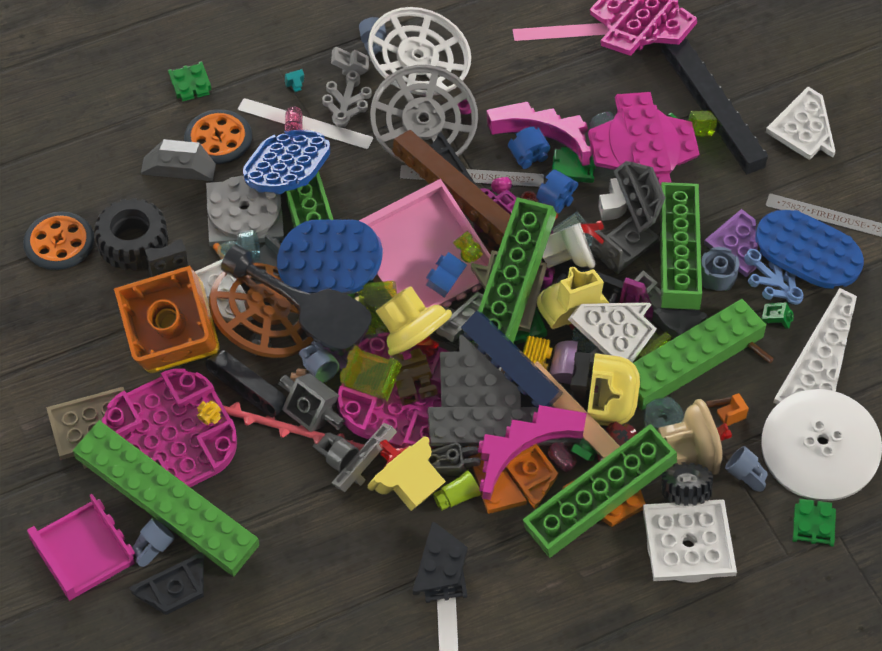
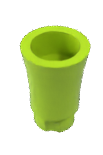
(457, 491)

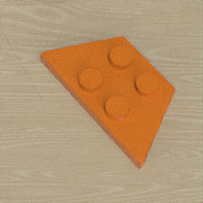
(532, 474)

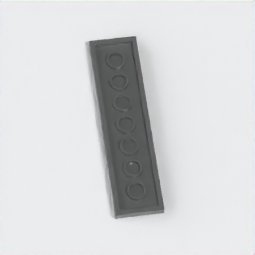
(471, 424)

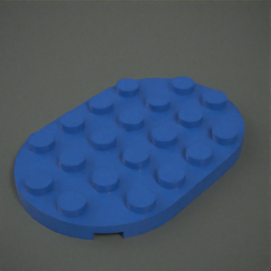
(286, 161)
(809, 248)
(329, 256)

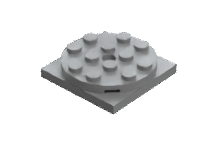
(228, 219)

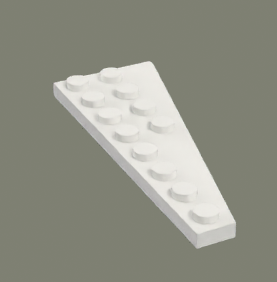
(823, 354)

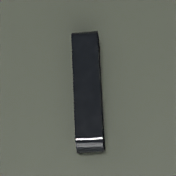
(246, 383)

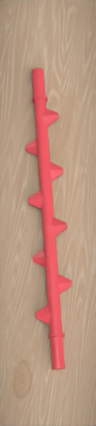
(284, 428)

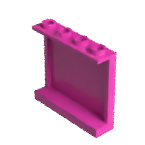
(82, 548)

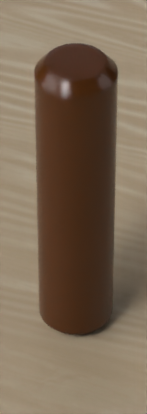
(760, 352)
(717, 402)

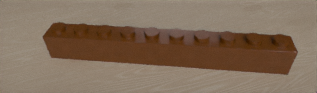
(468, 196)

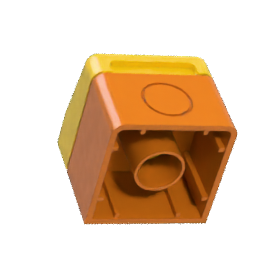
(167, 320)

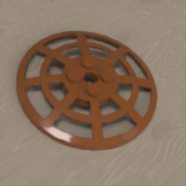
(262, 313)

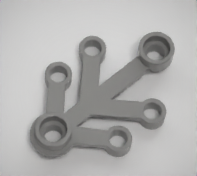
(342, 116)

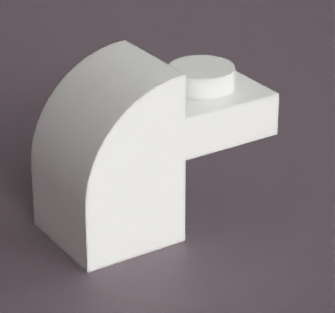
(613, 204)

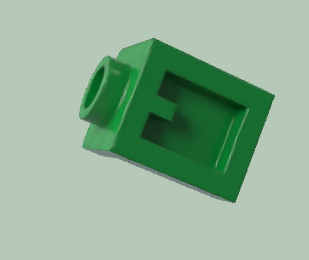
(777, 314)
(584, 450)

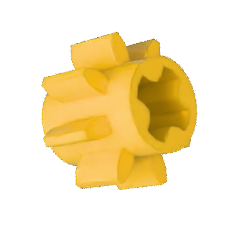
(209, 412)

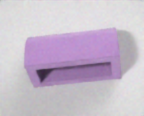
(563, 361)

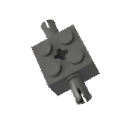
(310, 402)

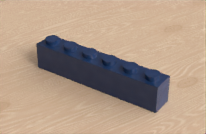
(511, 360)

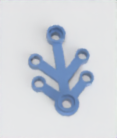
(792, 293)

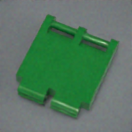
(190, 81)
(568, 163)
(814, 522)

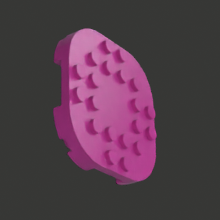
(367, 413)
(165, 425)

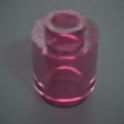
(293, 119)
(561, 456)

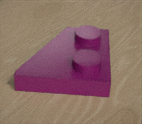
(636, 293)

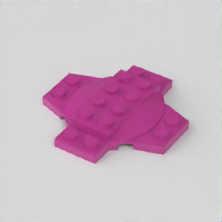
(642, 22)
(643, 137)

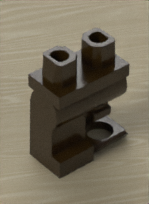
(411, 371)

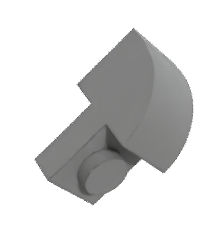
(349, 62)
(653, 292)

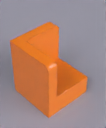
(734, 412)

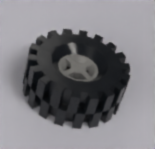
(687, 484)

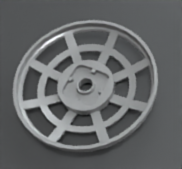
(424, 106)

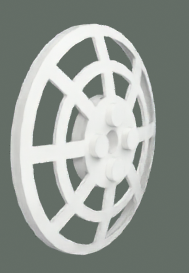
(420, 46)

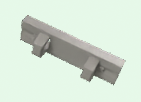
(452, 328)
(363, 458)

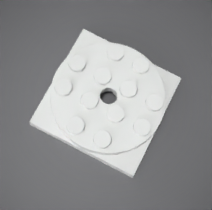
(701, 524)

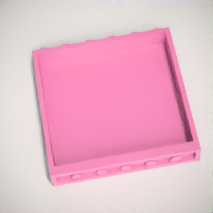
(416, 235)

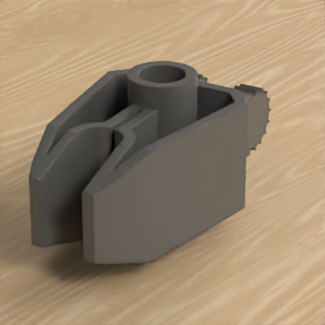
(451, 459)

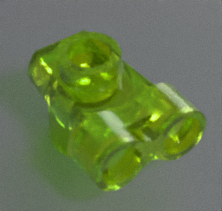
(469, 249)

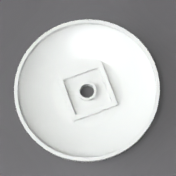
(817, 469)

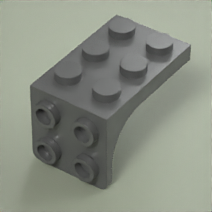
(623, 245)

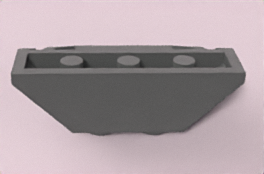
(179, 160)
(641, 192)

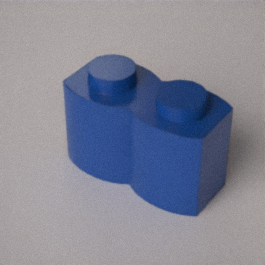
(446, 274)

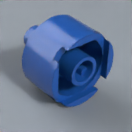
(529, 147)
(557, 190)

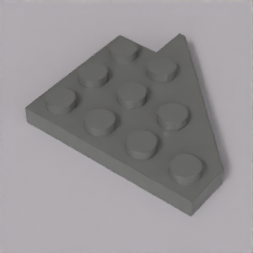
(474, 381)

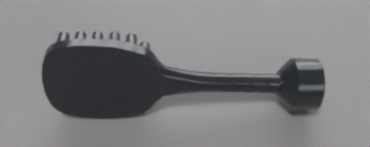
(325, 316)

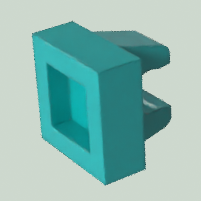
(295, 80)

